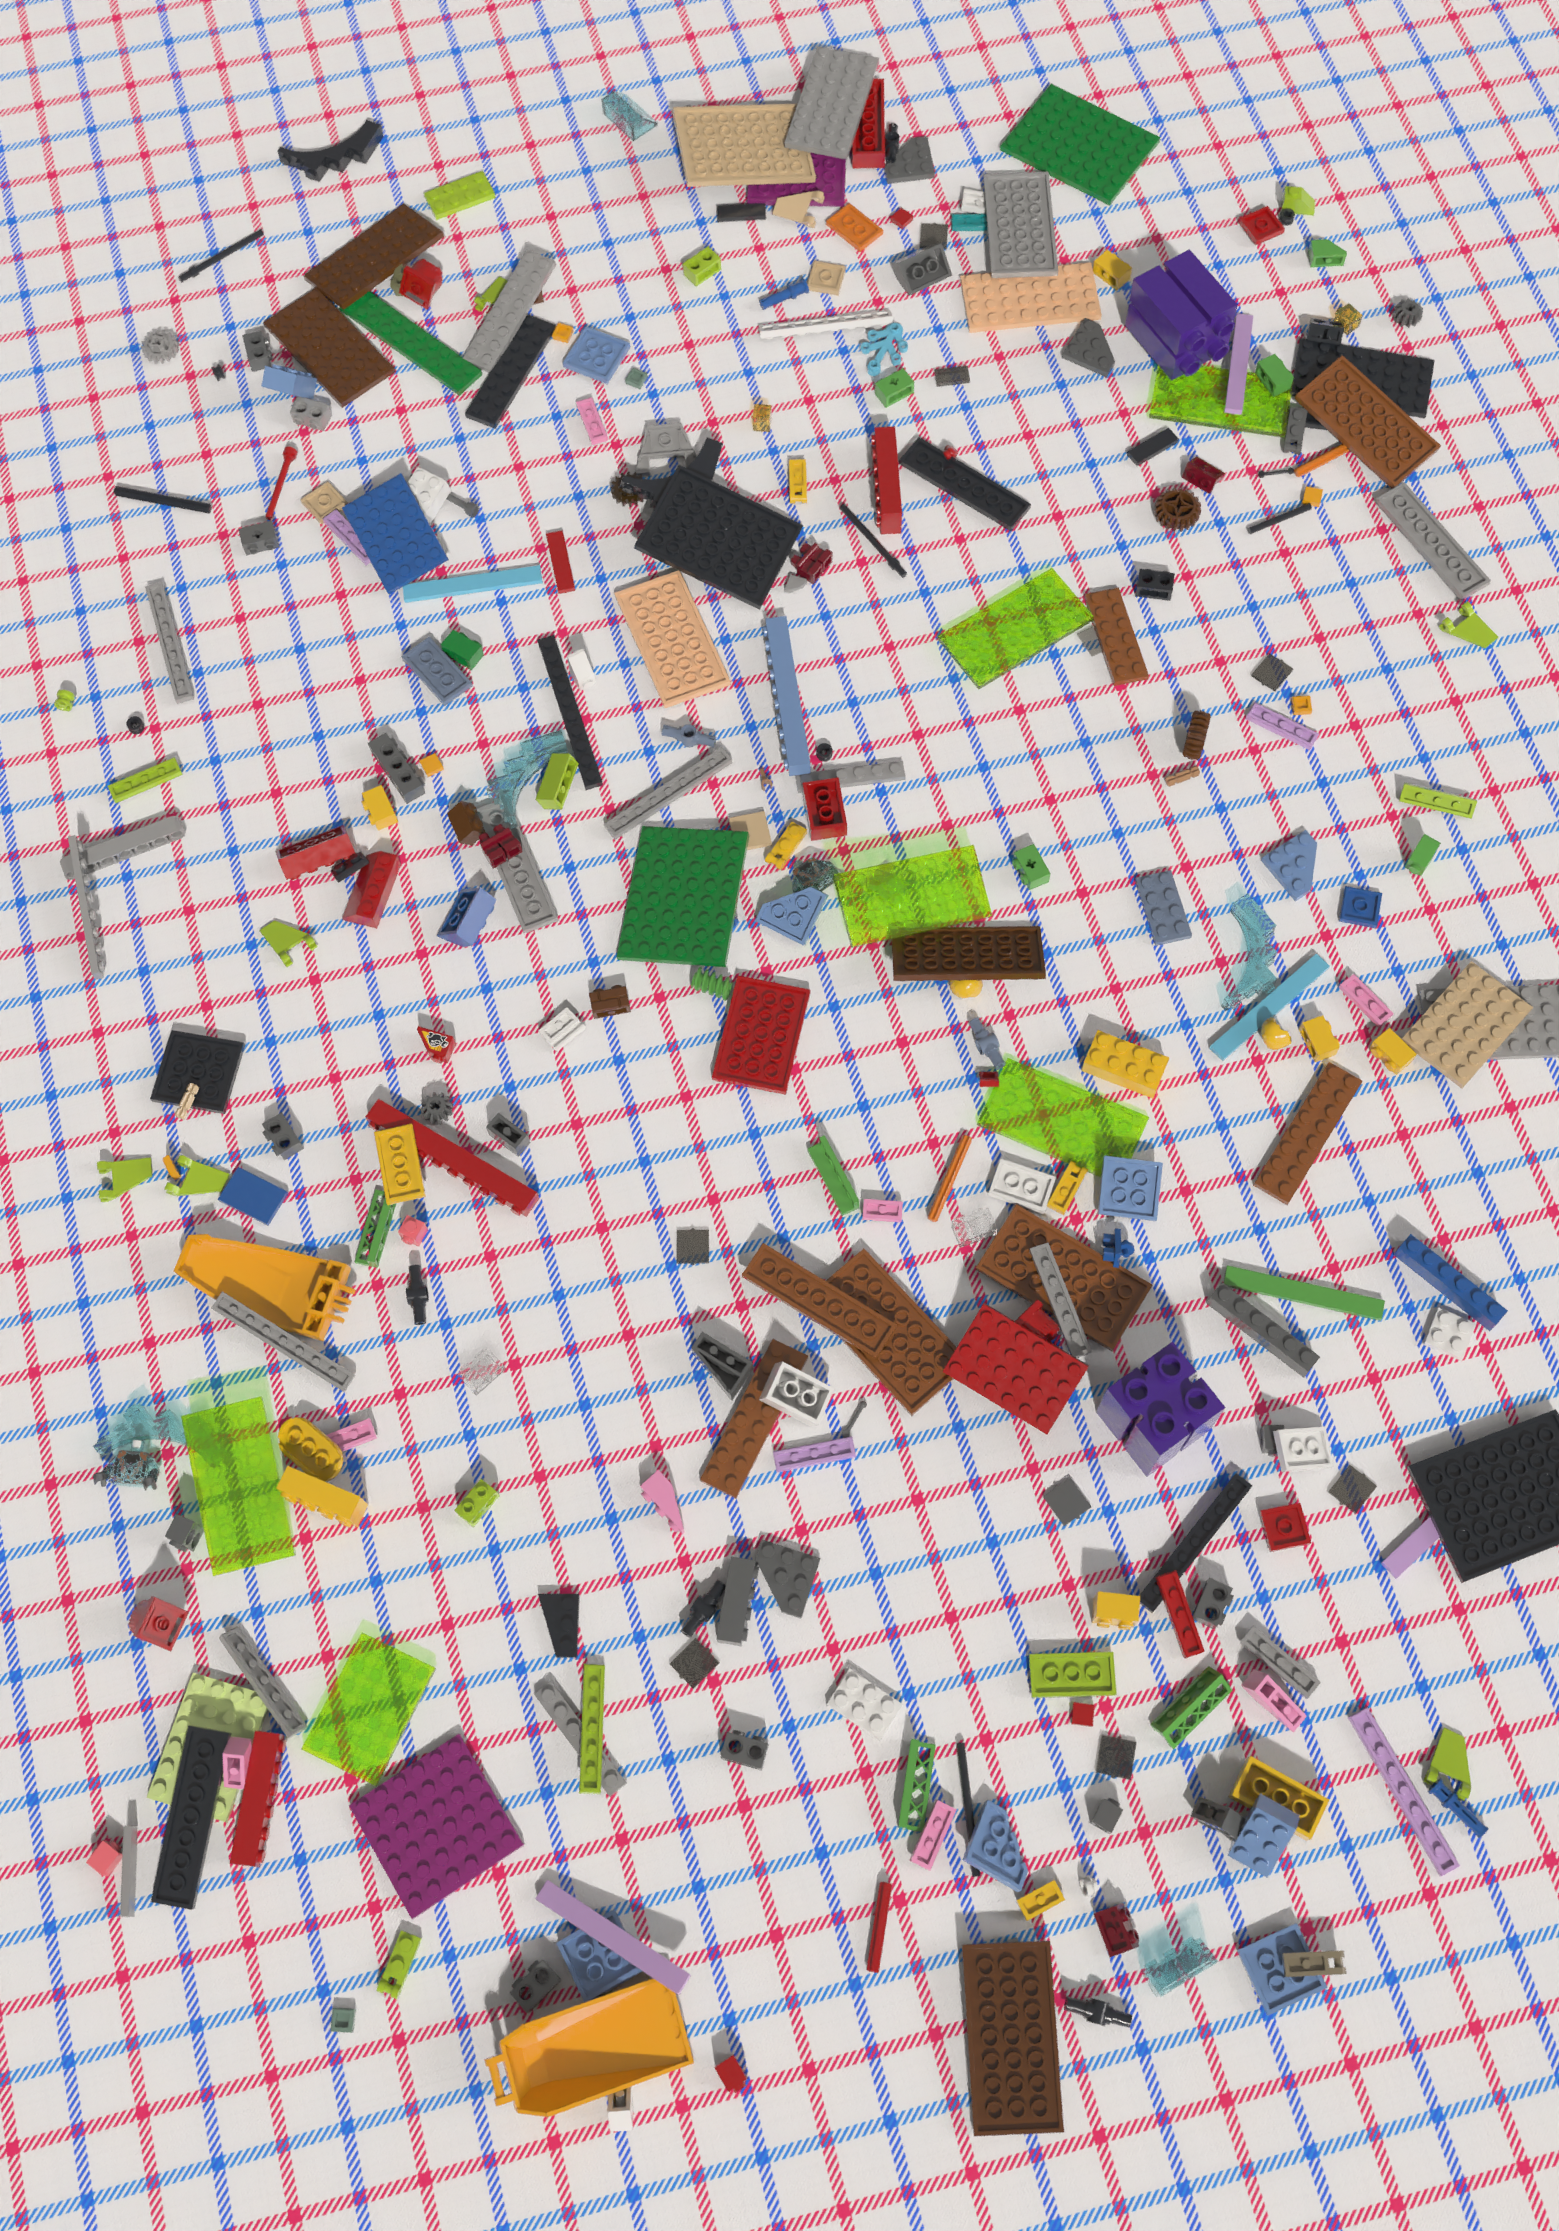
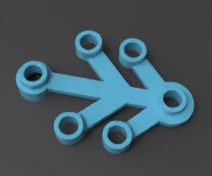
(893, 331)

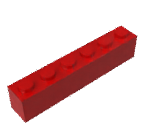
(257, 1799)

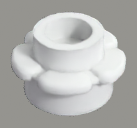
(1089, 1886)

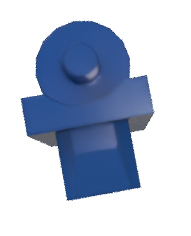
(1119, 1248)

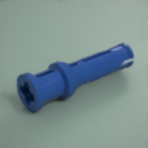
(791, 291)
(1450, 1801)

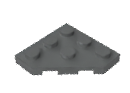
(912, 162)
(1090, 349)
(787, 1575)

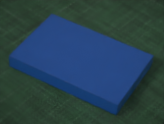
(253, 1196)

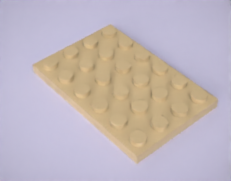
(1466, 1024)

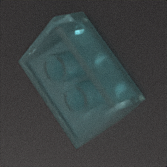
(627, 115)
(1178, 1966)

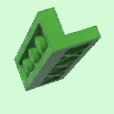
(833, 1176)
(381, 1231)
(1189, 1703)
(908, 1785)

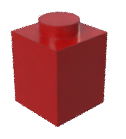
(731, 2074)

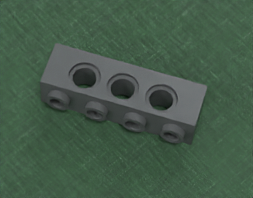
(408, 790)

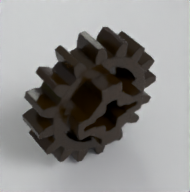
(620, 495)

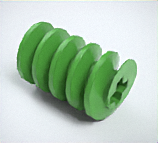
(712, 984)

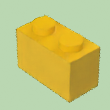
(1112, 269)
(379, 807)
(1319, 1038)
(1392, 1051)

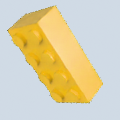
(1125, 1064)
(322, 1496)
(1259, 1778)

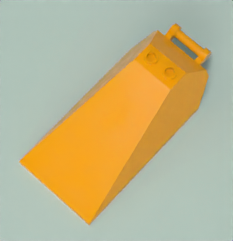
(591, 2050)

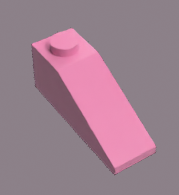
(1273, 1699)

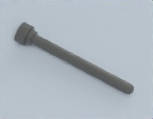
(470, 508)

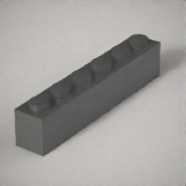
(1263, 1330)

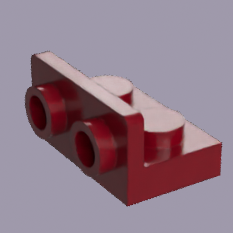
(1202, 474)
(1117, 1929)

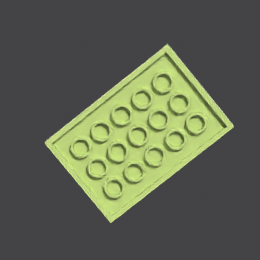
(212, 1706)

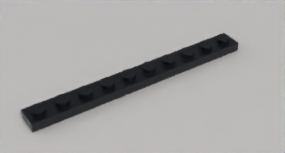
(570, 713)

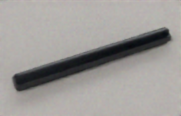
(162, 499)

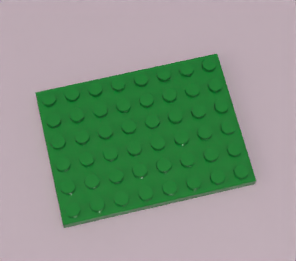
(1080, 144)
(683, 896)

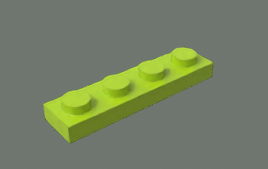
(145, 780)
(1438, 800)

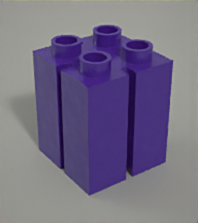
(1181, 315)
(1159, 1408)

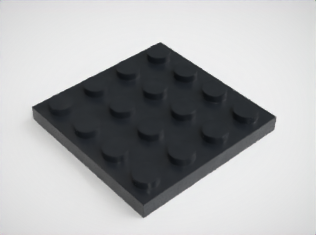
(202, 1061)

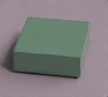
(636, 378)
(343, 2020)

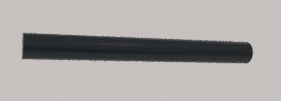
(1279, 518)

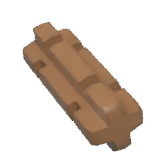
(1182, 776)

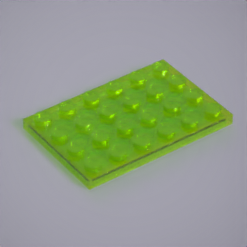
(368, 1709)

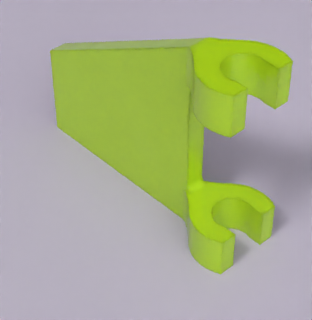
(490, 294)
(1471, 629)
(283, 938)
(125, 1176)
(199, 1179)
(1452, 1761)

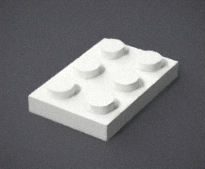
(1022, 1186)
(1303, 1449)
(864, 1704)

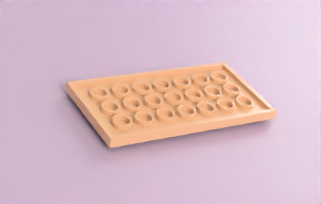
(1030, 300)
(672, 639)

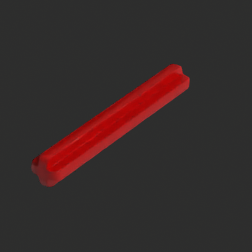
(879, 1927)

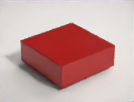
(901, 218)
(988, 1079)
(1082, 1714)

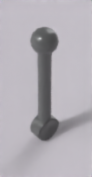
(846, 1433)

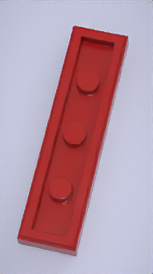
(560, 562)
(1180, 1614)

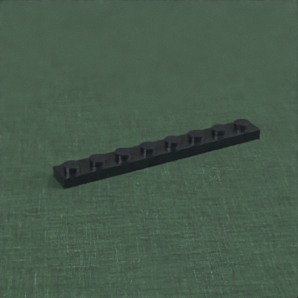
(1197, 1538)

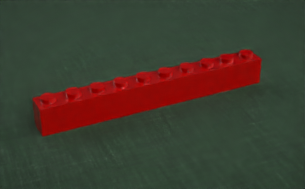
(457, 1161)

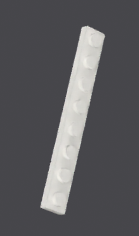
(824, 324)

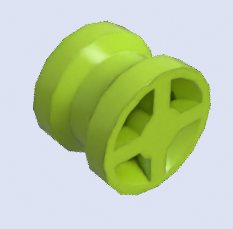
(64, 700)

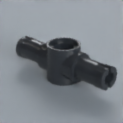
(892, 143)
(417, 1295)
(703, 1608)
(1098, 2012)

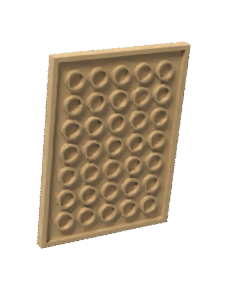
(740, 145)

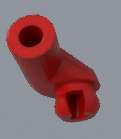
(950, 451)

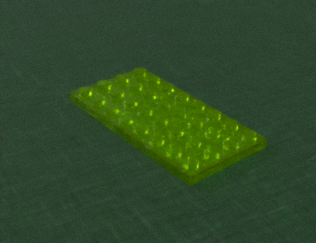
(1202, 401)
(1015, 628)
(912, 896)
(1060, 1118)
(237, 1486)

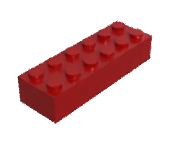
(869, 141)
(886, 480)

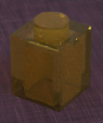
(1348, 316)
(762, 417)

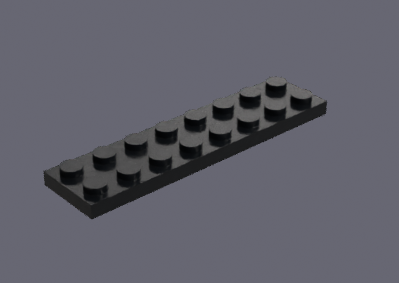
(510, 372)
(965, 484)
(190, 1818)

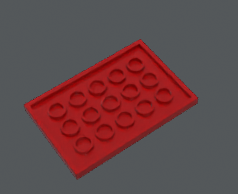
(761, 1035)
(1015, 1368)

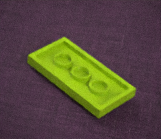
(459, 195)
(1072, 1675)

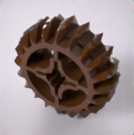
(1188, 509)
(1196, 735)

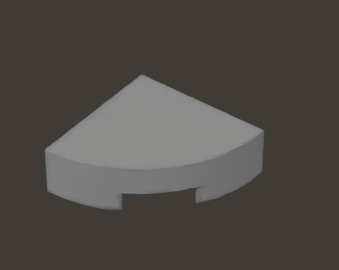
(795, 583)

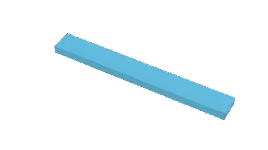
(472, 584)
(1269, 1007)

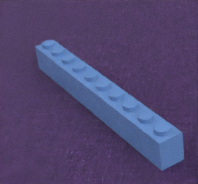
(787, 693)

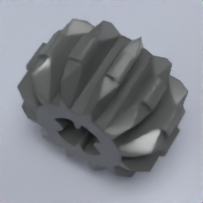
(1408, 313)
(430, 1111)

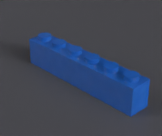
(1450, 1282)

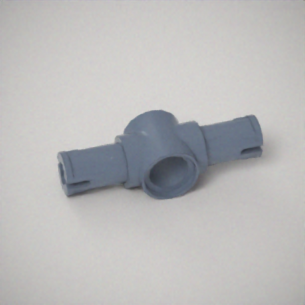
(696, 738)
(987, 1043)

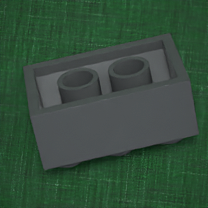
(922, 268)

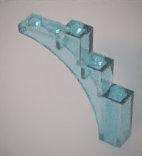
(519, 770)
(1260, 954)
(142, 1426)

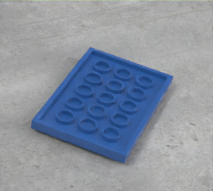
(395, 533)

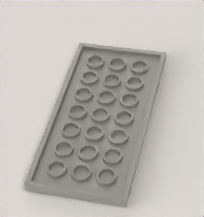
(832, 102)
(1020, 225)
(1535, 1035)

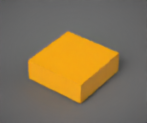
(563, 333)
(1312, 496)
(1301, 705)
(431, 765)
(171, 1167)

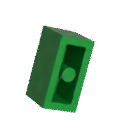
(462, 649)

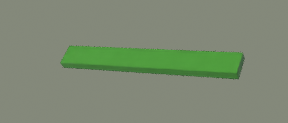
(1304, 1293)

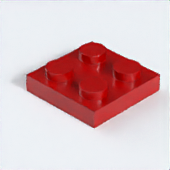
(1261, 225)
(1285, 1527)

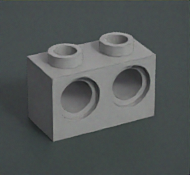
(310, 413)

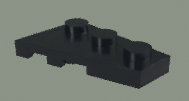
(562, 1621)

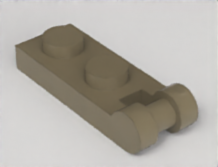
(1312, 1963)

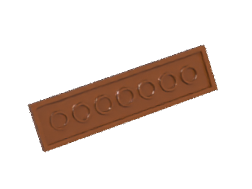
(1307, 1133)
(819, 1301)
(748, 1426)

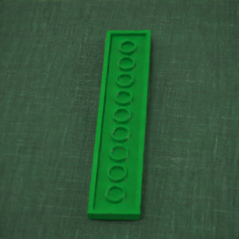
(413, 343)

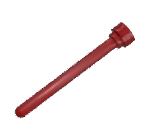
(289, 455)

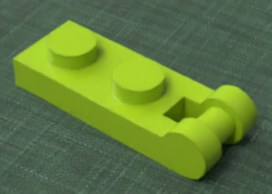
(399, 1964)

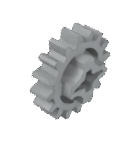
(159, 346)

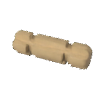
(186, 1101)

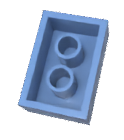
(289, 381)
(1264, 1835)

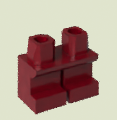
(812, 563)
(499, 846)

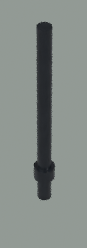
(194, 271)
(893, 563)
(966, 1793)

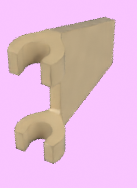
(796, 207)

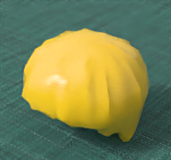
(966, 988)
(1274, 1036)

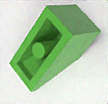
(1325, 254)
(1422, 855)

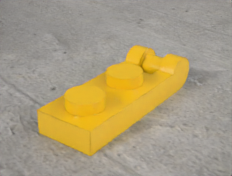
(798, 480)
(786, 845)
(1067, 1188)

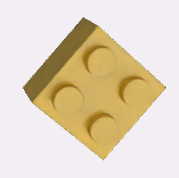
(1115, 1610)

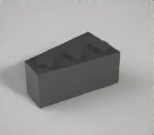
(722, 1364)

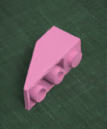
(661, 1493)

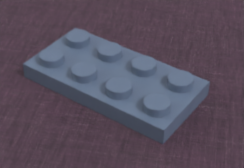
(437, 671)
(1163, 908)

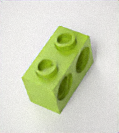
(702, 266)
(477, 1503)

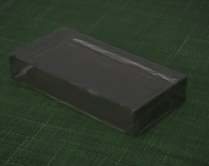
(951, 376)

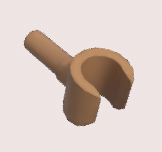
(764, 779)

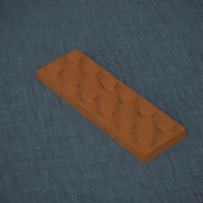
(1116, 636)

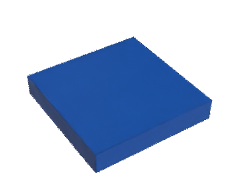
(1360, 907)

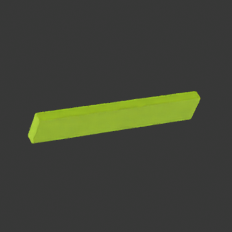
(592, 1729)

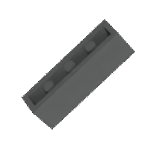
(736, 1601)

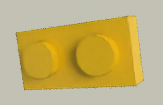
(1040, 1900)

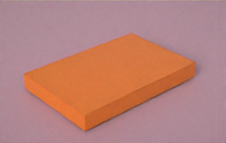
(854, 227)

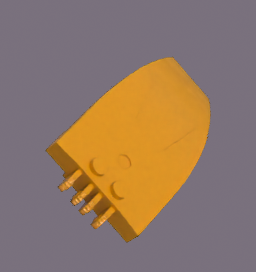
(278, 1284)

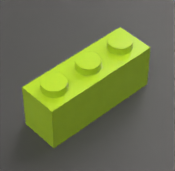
(557, 781)

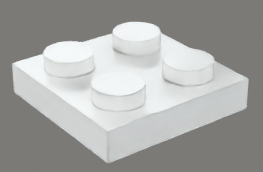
(1449, 1334)

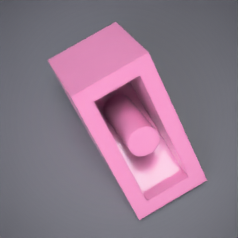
(236, 1762)

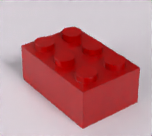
(824, 809)

